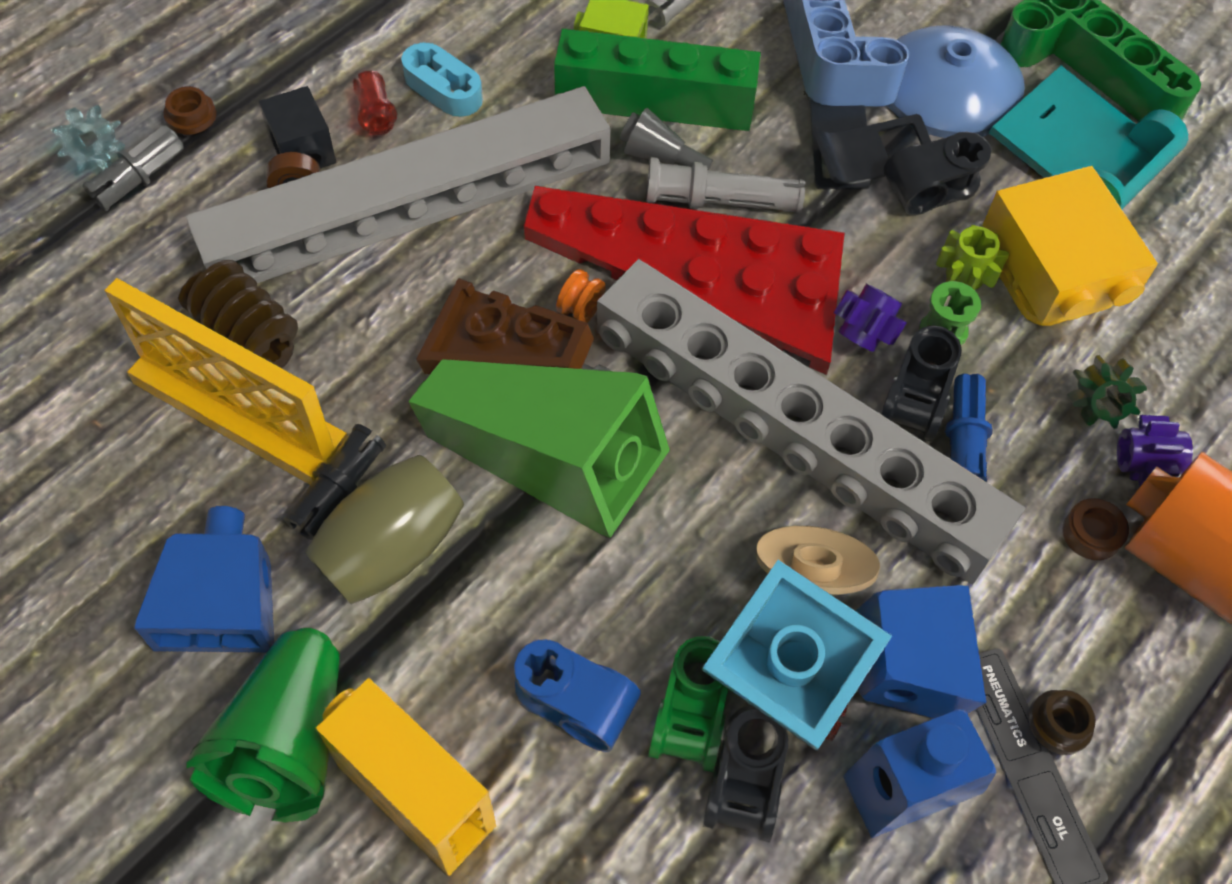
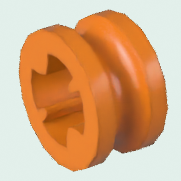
(580, 296)

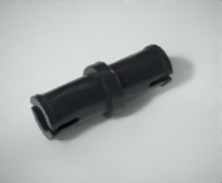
(335, 480)

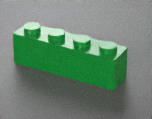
(668, 77)

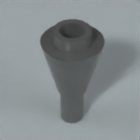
(650, 137)

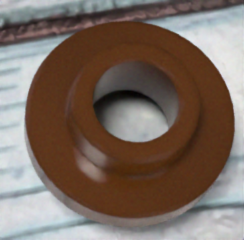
(189, 110)

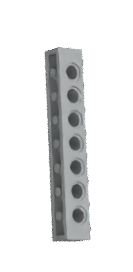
(831, 417)

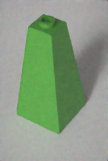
(554, 432)

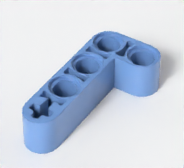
(839, 65)

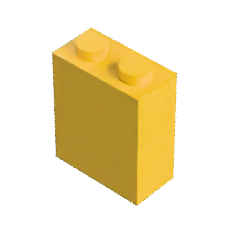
(407, 774)

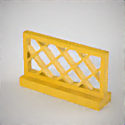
(225, 385)

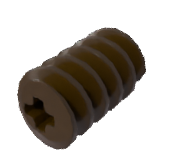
(240, 311)

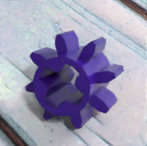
(870, 317)
(1152, 445)

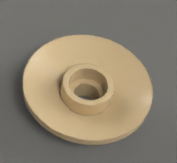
(822, 556)

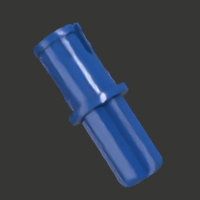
(969, 428)

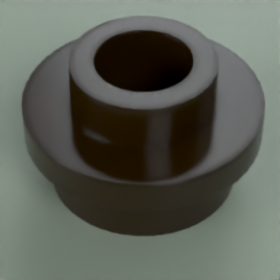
(1073, 713)

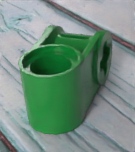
(691, 714)

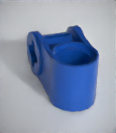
(582, 699)

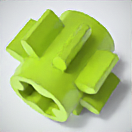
(972, 257)

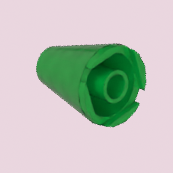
(266, 736)

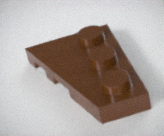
(497, 331)

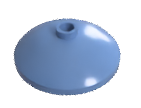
(957, 81)

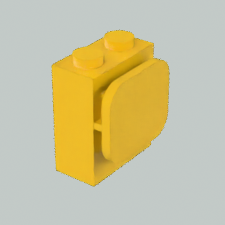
(1067, 247)

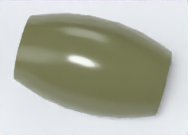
(385, 528)

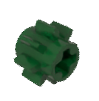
(1120, 396)

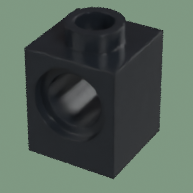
(298, 126)

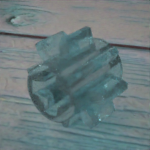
(79, 126)

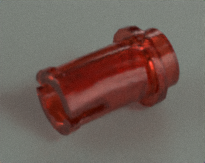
(375, 111)

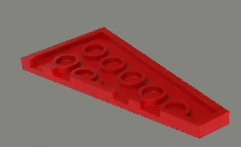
(756, 271)

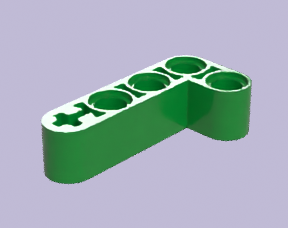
(1103, 51)

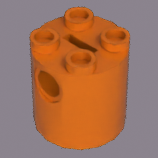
(1189, 530)

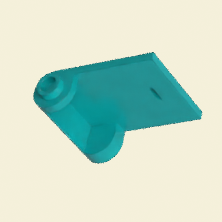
(1089, 132)

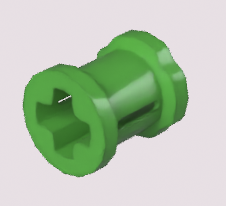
(959, 312)

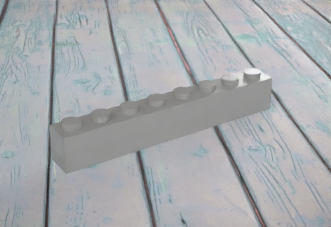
(404, 187)

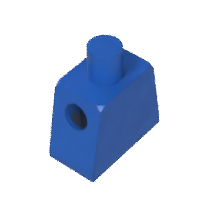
(210, 591)
(932, 654)
(928, 772)

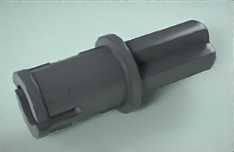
(134, 167)

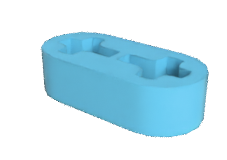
(437, 83)

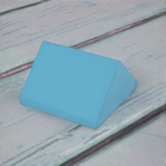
(797, 654)

